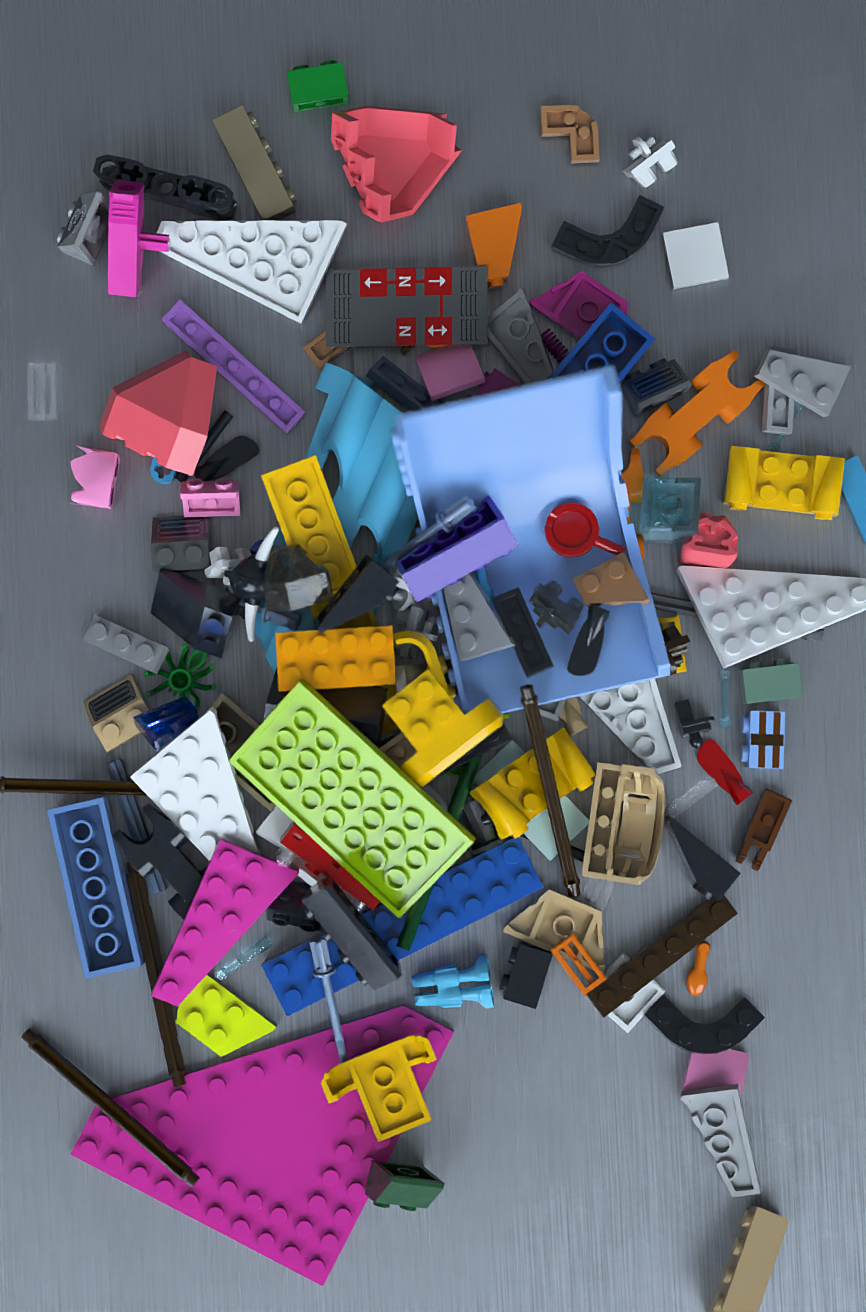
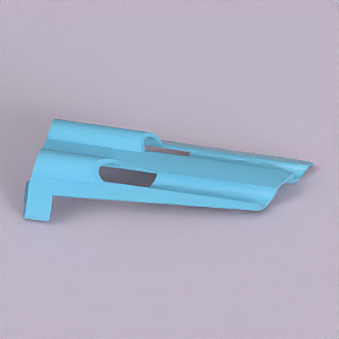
(371, 486)

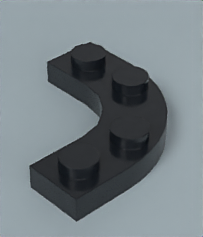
(614, 247)
(699, 1037)

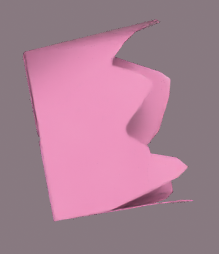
(97, 476)

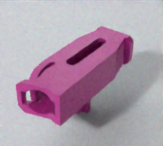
(128, 238)

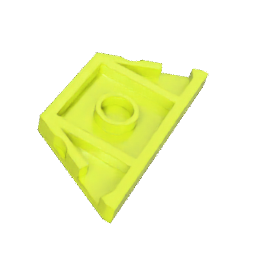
(221, 1017)

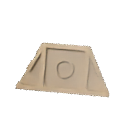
(553, 918)

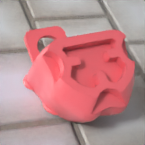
(713, 545)

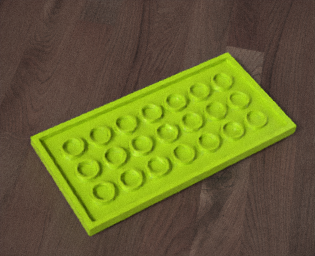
(351, 799)

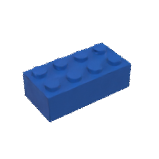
(609, 342)

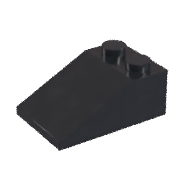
(362, 591)
(196, 611)
(705, 867)

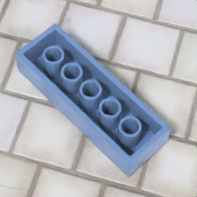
(96, 887)

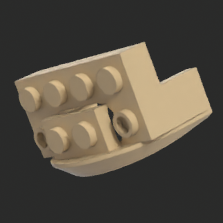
(640, 824)

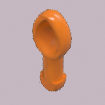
(697, 976)

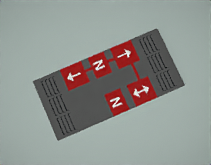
(406, 306)

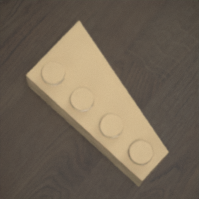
(750, 1262)

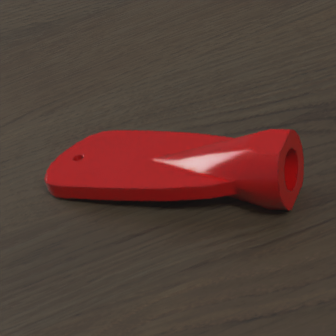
(722, 769)

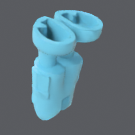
(447, 987)

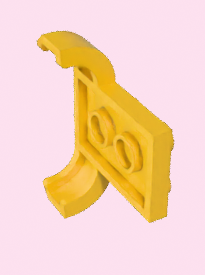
(436, 664)
(438, 726)
(385, 1084)

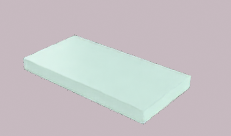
(540, 828)

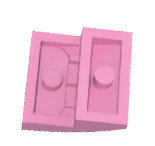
(449, 370)
(715, 1070)

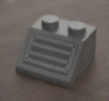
(654, 386)
(181, 543)

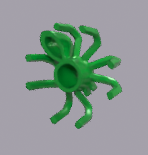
(181, 678)

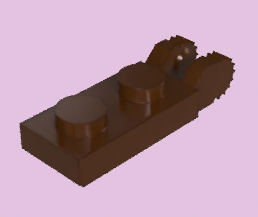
(764, 826)

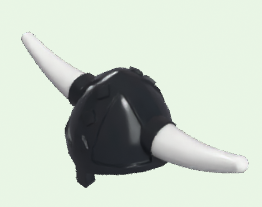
(247, 580)

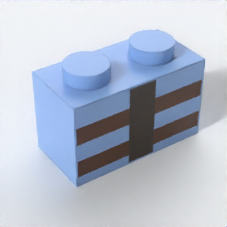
(763, 739)

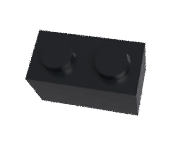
(526, 974)

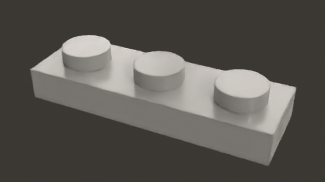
(777, 407)
(125, 644)

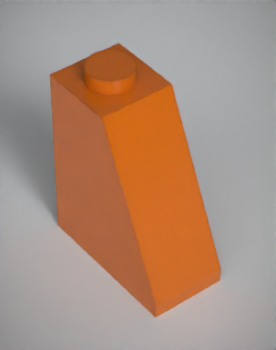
(493, 241)

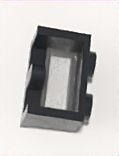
(480, 825)

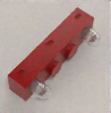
(300, 844)

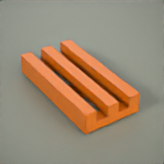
(564, 944)

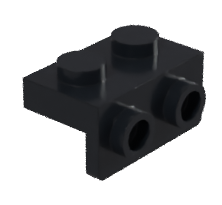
(287, 909)

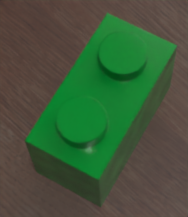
(318, 86)

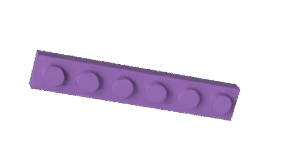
(233, 366)

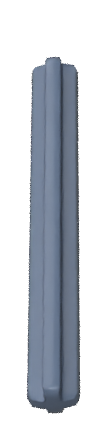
(134, 820)

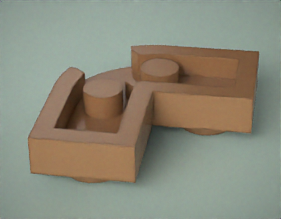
(575, 123)

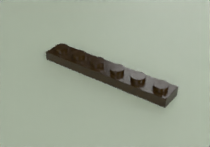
(661, 954)

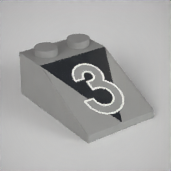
(85, 228)

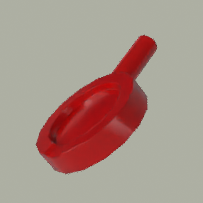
(574, 531)

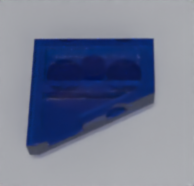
(166, 721)

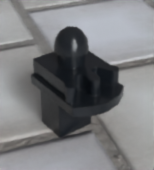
(690, 727)

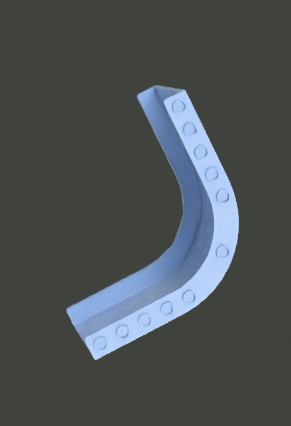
(531, 455)

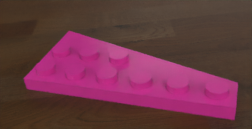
(225, 905)

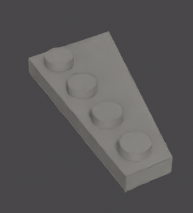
(726, 1135)

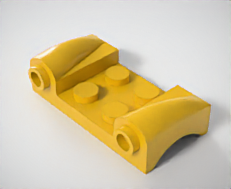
(784, 482)
(516, 791)

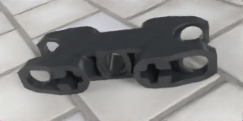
(188, 192)
(163, 853)

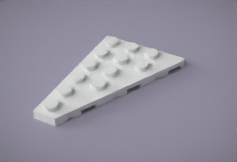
(263, 259)
(764, 609)
(639, 721)
(199, 787)

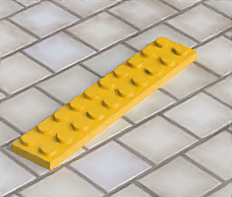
(311, 520)

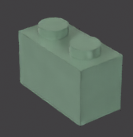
(770, 682)

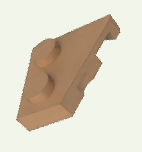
(610, 584)

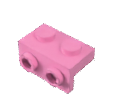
(210, 498)

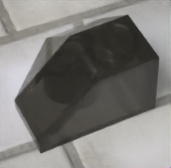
(294, 580)

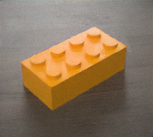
(336, 658)

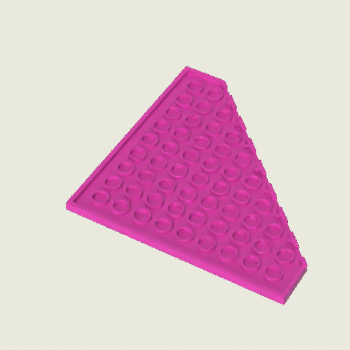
(267, 1145)

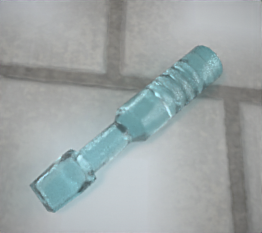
(244, 958)

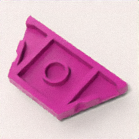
(576, 303)

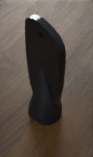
(227, 458)
(588, 643)

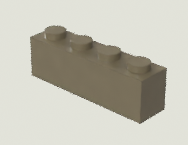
(253, 164)

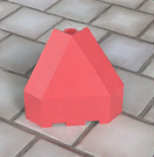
(393, 156)
(164, 411)

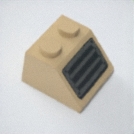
(113, 712)

